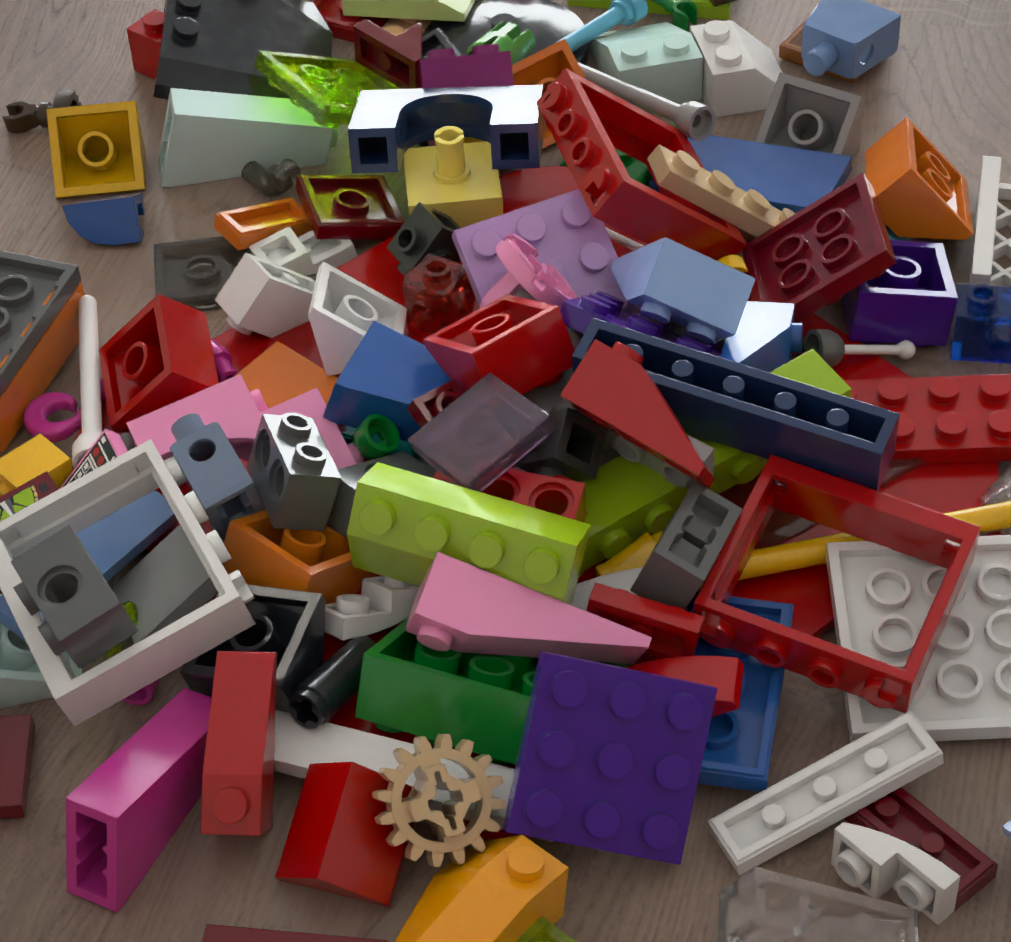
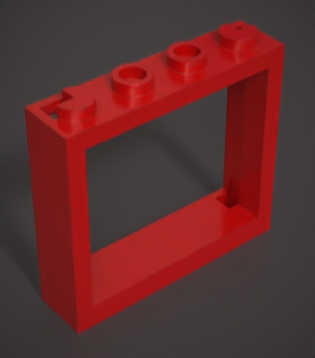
(588, 128)
(857, 513)

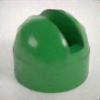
(371, 426)

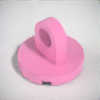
(526, 272)

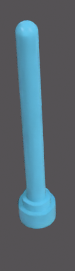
(620, 12)

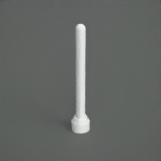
(89, 378)

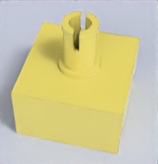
(454, 178)

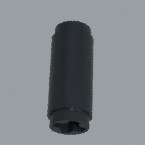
(329, 685)

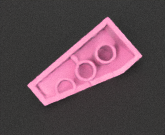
(488, 614)

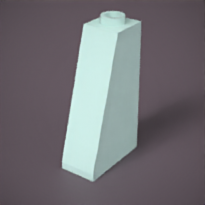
(218, 133)

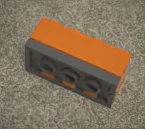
(35, 331)

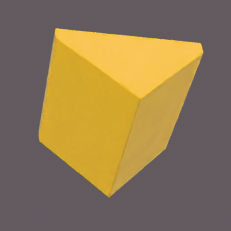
(97, 149)

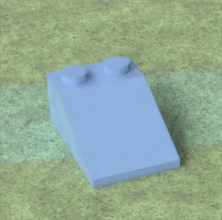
(684, 288)

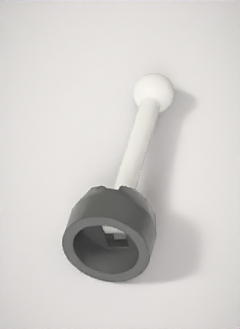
(832, 347)

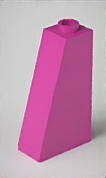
(136, 802)

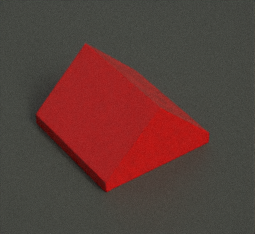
(336, 838)

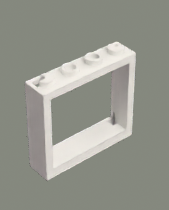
(81, 506)

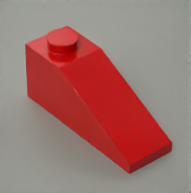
(624, 399)
(240, 745)

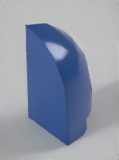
(108, 219)

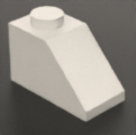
(265, 297)

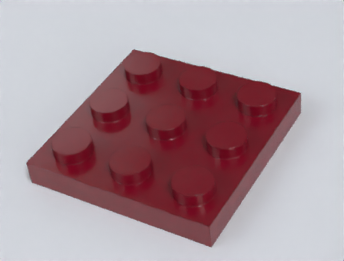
(821, 250)

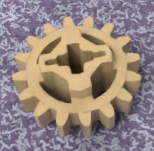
(448, 825)

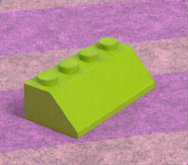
(408, 518)

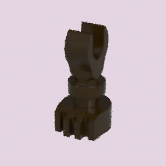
(28, 116)

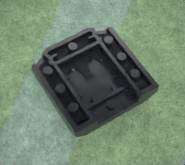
(217, 43)

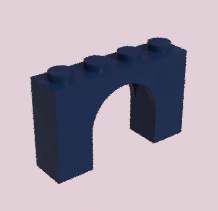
(397, 119)

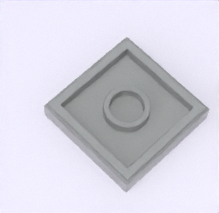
(166, 585)

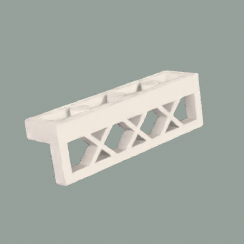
(989, 218)

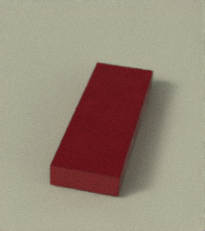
(914, 823)

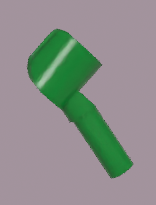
(682, 12)

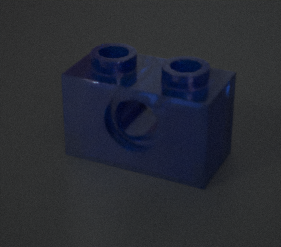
(982, 324)

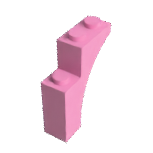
(239, 417)

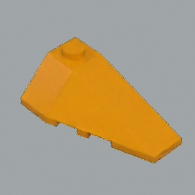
(490, 895)

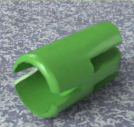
(509, 39)

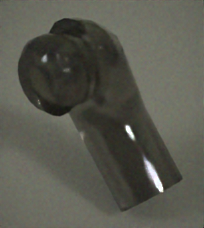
(274, 180)

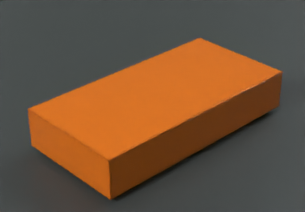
(255, 222)

